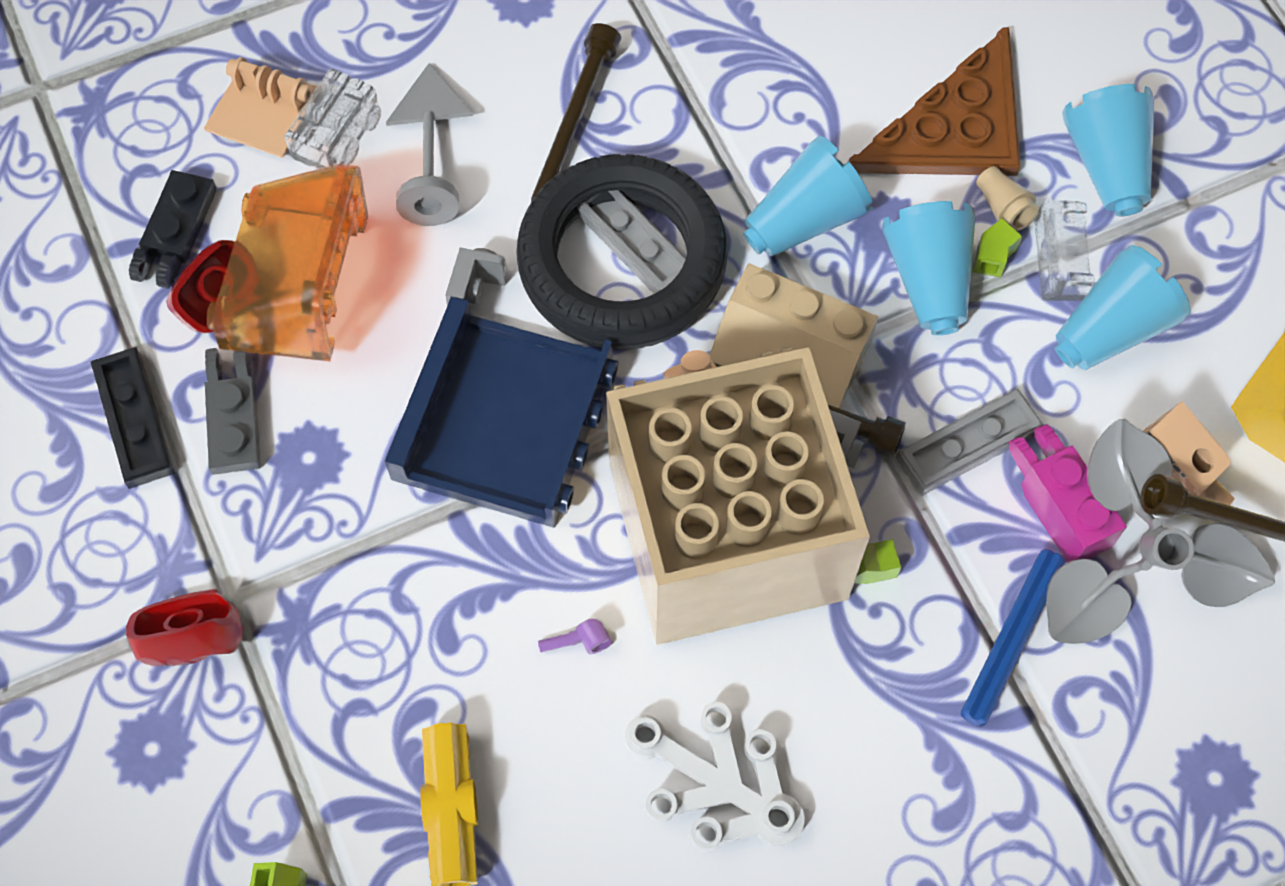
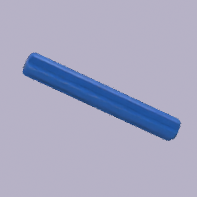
(1011, 639)

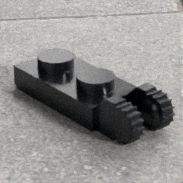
(173, 227)

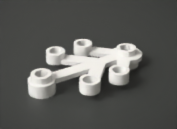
(720, 784)

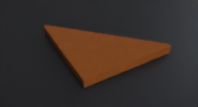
(956, 124)

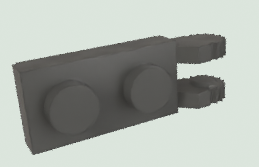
(231, 415)

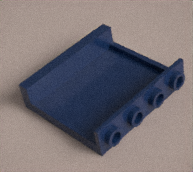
(501, 416)

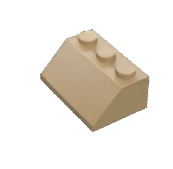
(780, 313)

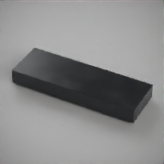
(132, 418)

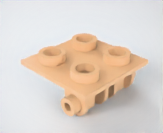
(259, 106)

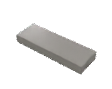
(634, 240)
(968, 442)

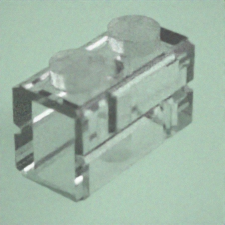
(333, 121)

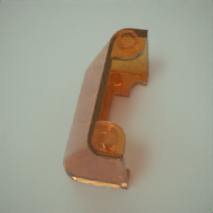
(289, 264)

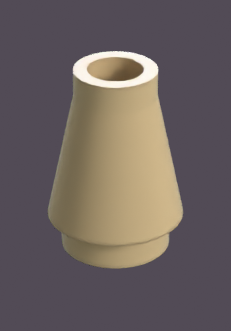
(1007, 198)

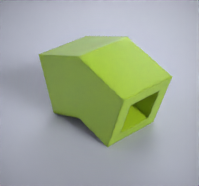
(995, 247)
(878, 563)
(277, 875)

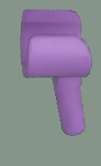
(590, 633)

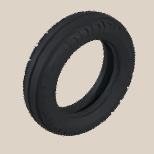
(637, 321)

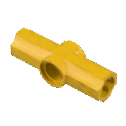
(449, 805)

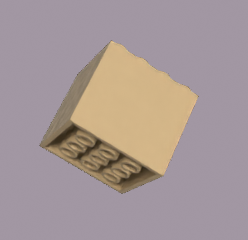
(734, 494)

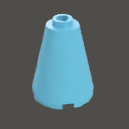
(1115, 144)
(807, 201)
(934, 261)
(1121, 310)

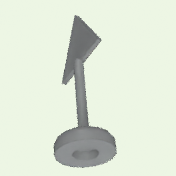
(428, 198)

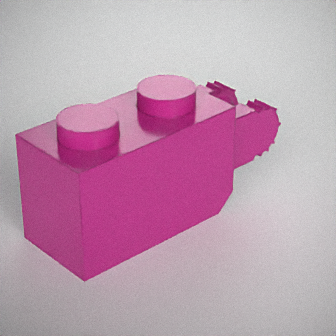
(1062, 498)

